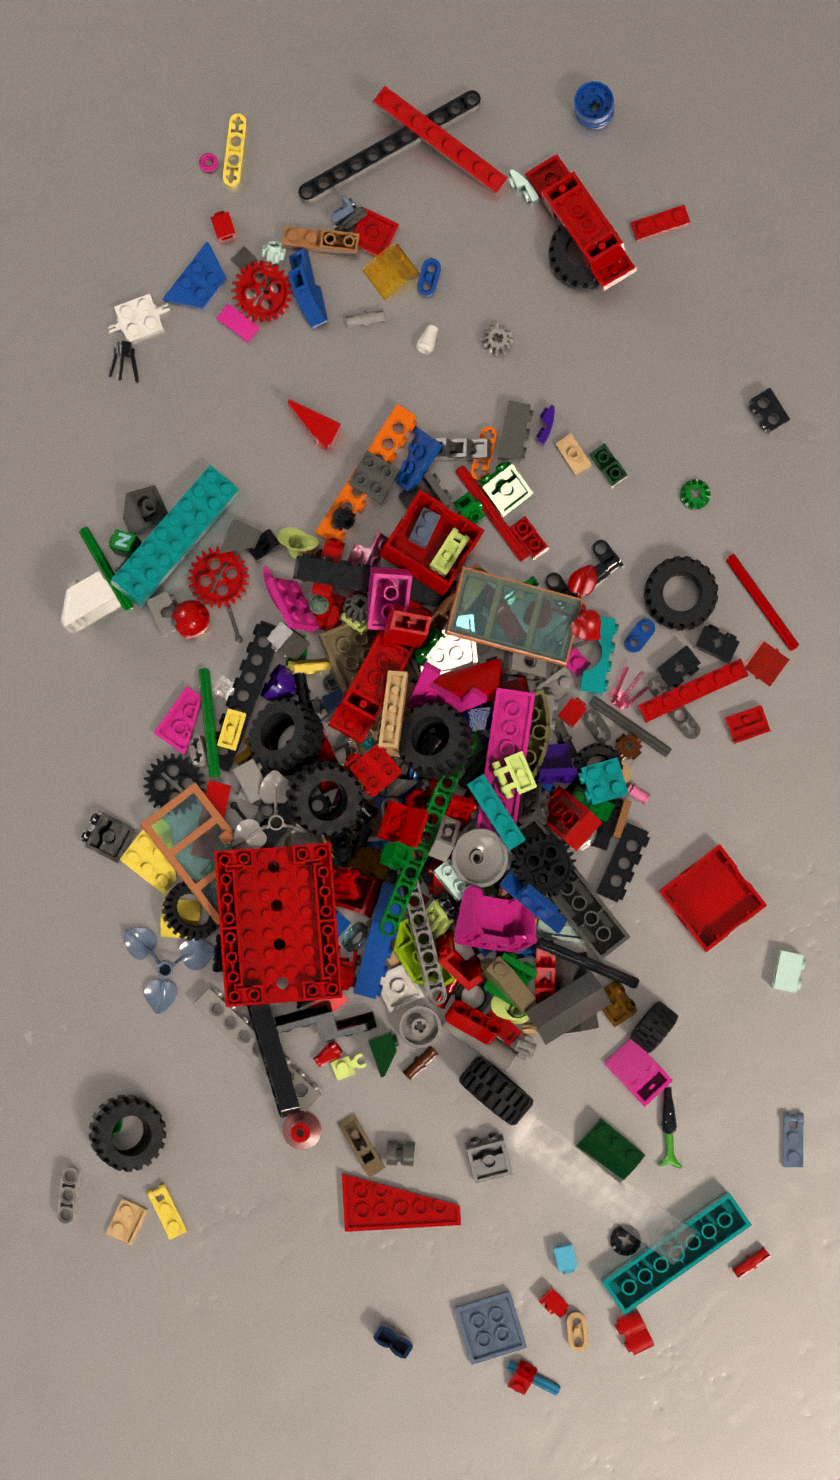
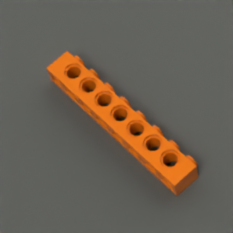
(398, 416)

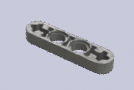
(671, 714)

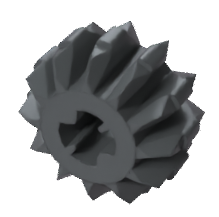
(356, 607)

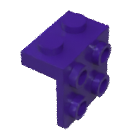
(557, 765)

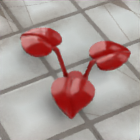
(589, 622)

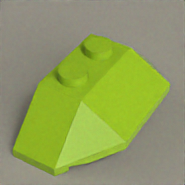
(407, 955)

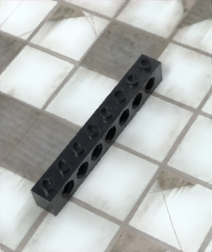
(267, 653)

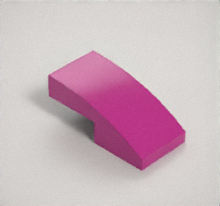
(237, 323)

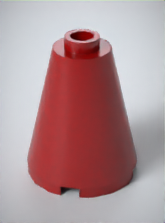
(306, 1122)

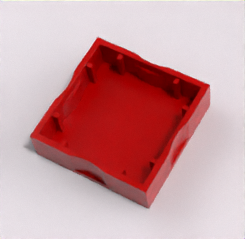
(415, 558)
(712, 898)

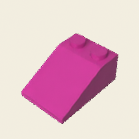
(386, 588)

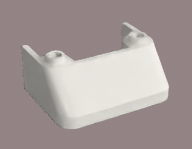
(87, 602)

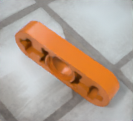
(475, 466)

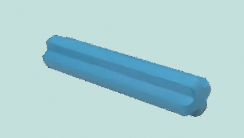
(539, 1381)

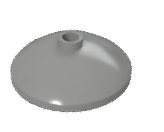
(491, 857)

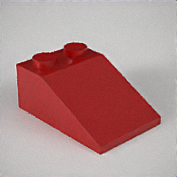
(319, 427)
(570, 818)

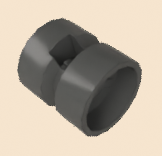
(407, 1157)

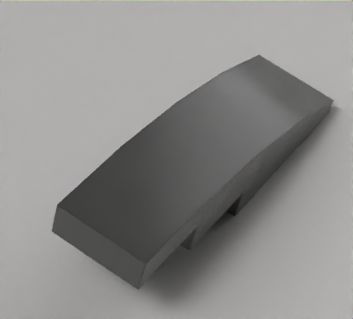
(463, 449)

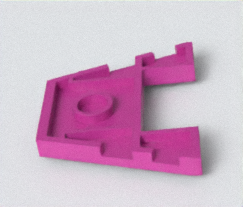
(427, 691)

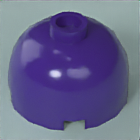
(280, 684)

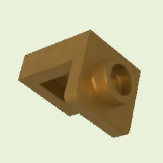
(245, 755)

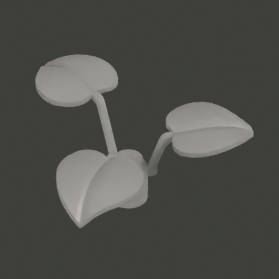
(250, 834)

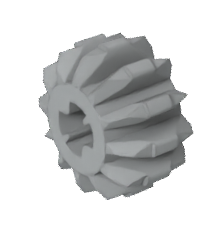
(500, 333)

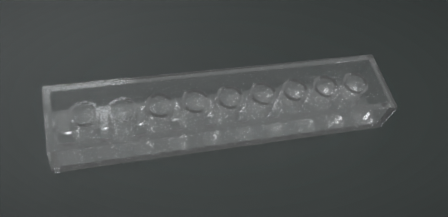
(605, 1191)

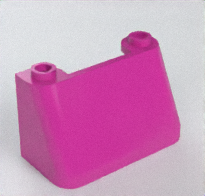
(494, 923)

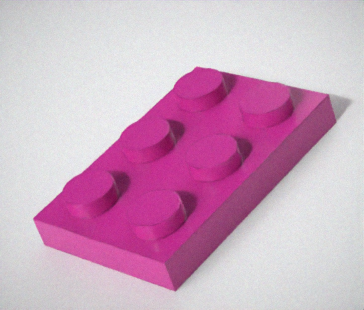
(292, 604)

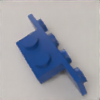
(534, 902)

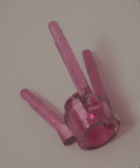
(621, 699)

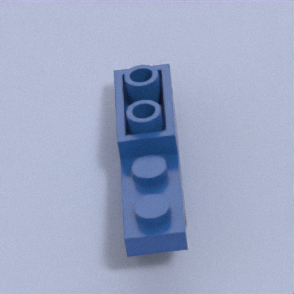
(306, 292)

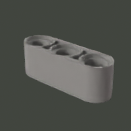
(63, 1203)

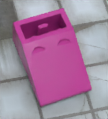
(638, 1072)

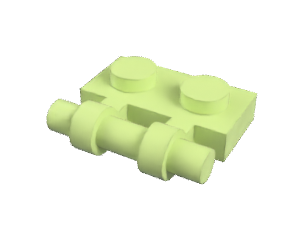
(520, 774)

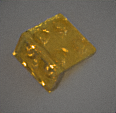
(390, 270)

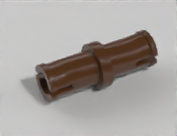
(420, 1063)

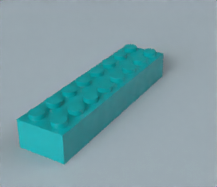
(175, 536)
(650, 1272)

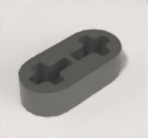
(593, 729)

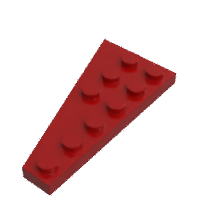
(384, 1207)

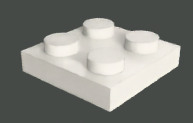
(399, 989)

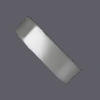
(198, 750)

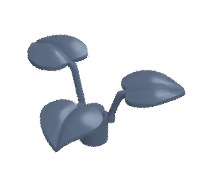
(160, 993)

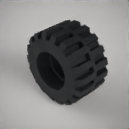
(592, 750)
(654, 1027)

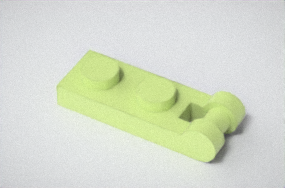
(449, 552)

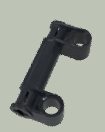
(602, 569)

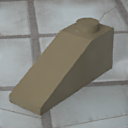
(509, 984)
(361, 1145)

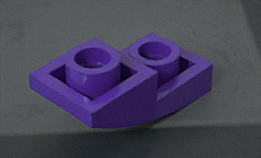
(547, 420)

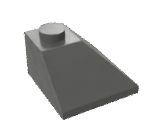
(143, 509)

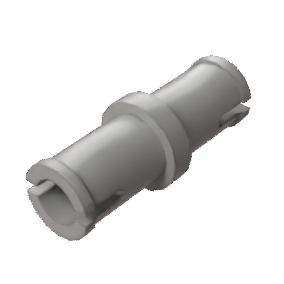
(365, 318)

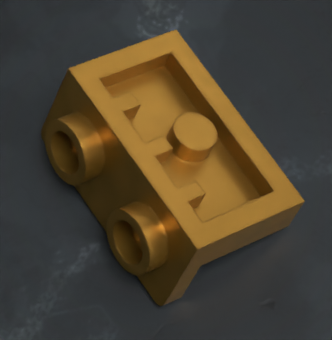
(621, 1005)

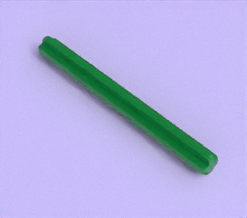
(209, 723)

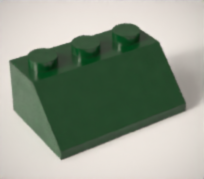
(384, 1049)
(611, 1149)

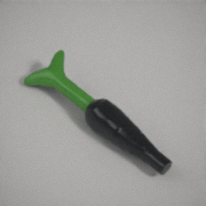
(669, 1127)

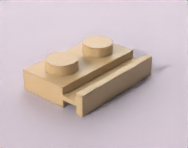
(126, 1221)

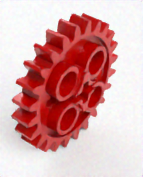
(248, 282)
(234, 585)

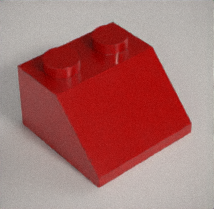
(369, 893)

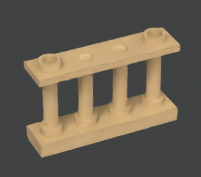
(394, 711)

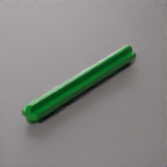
(104, 566)

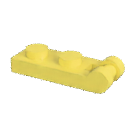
(167, 1211)

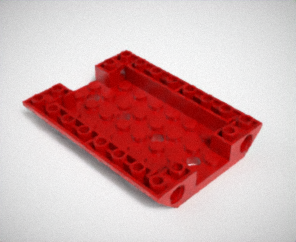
(304, 923)

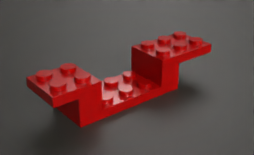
(583, 220)
(366, 695)

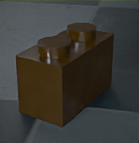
(368, 862)

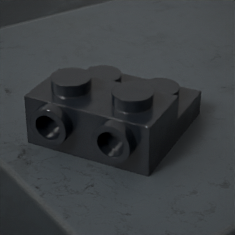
(107, 836)

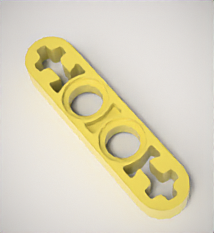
(234, 150)

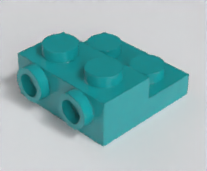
(603, 781)

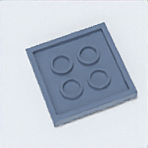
(490, 1327)

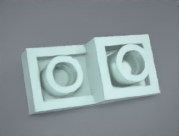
(519, 182)

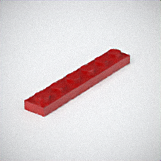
(693, 690)

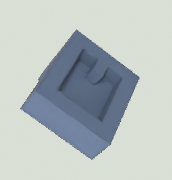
(341, 213)

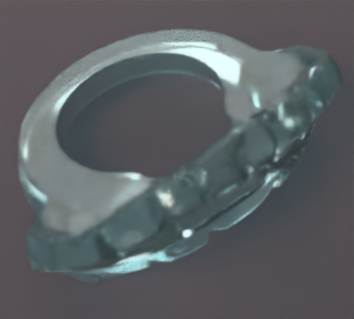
(350, 935)

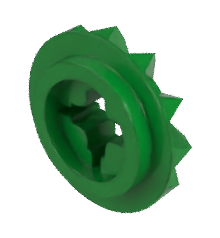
(695, 503)

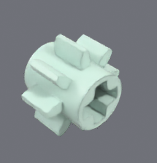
(273, 252)

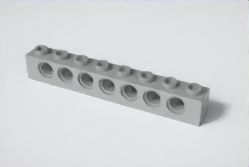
(205, 1005)

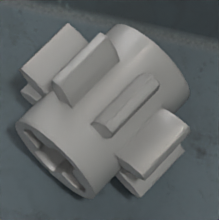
(525, 1047)

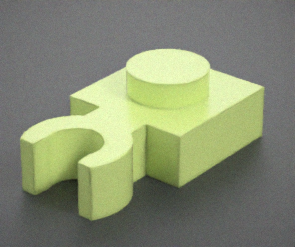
(345, 1067)

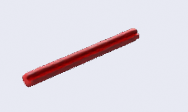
(492, 513)
(762, 602)

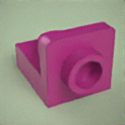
(577, 662)

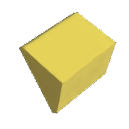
(189, 912)

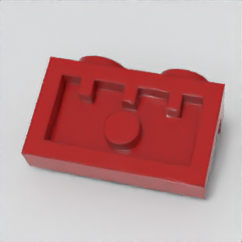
(344, 882)

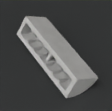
(497, 1052)

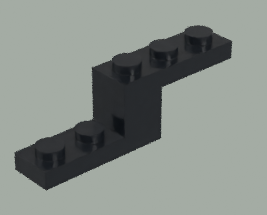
(325, 1022)

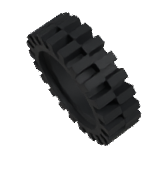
(176, 921)

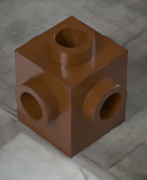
(623, 751)

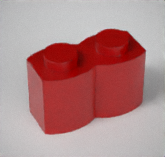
(635, 1332)

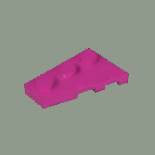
(180, 720)

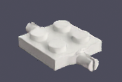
(138, 318)

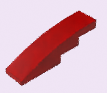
(545, 976)

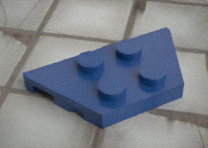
(198, 281)

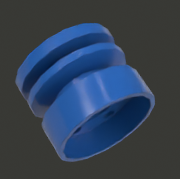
(593, 94)

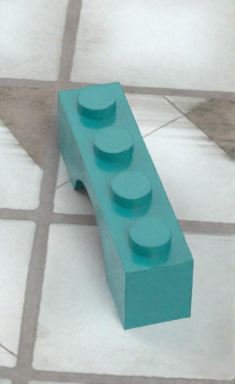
(594, 680)
(496, 812)

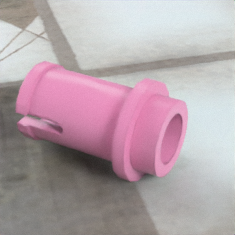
(638, 793)

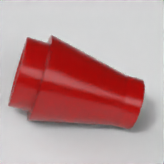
(329, 1053)

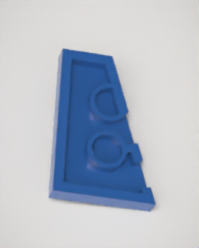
(421, 455)

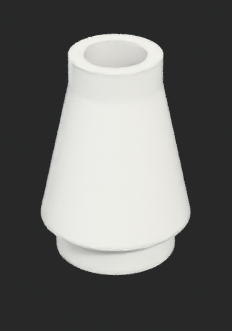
(427, 340)

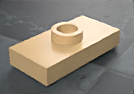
(573, 454)

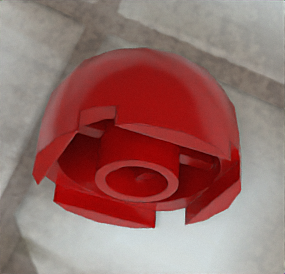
(191, 618)

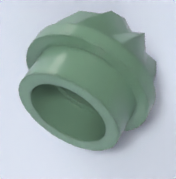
(319, 604)

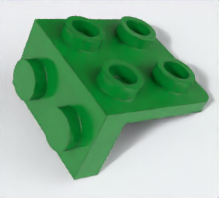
(429, 646)
(524, 971)

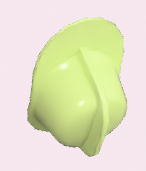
(297, 541)
(508, 1011)

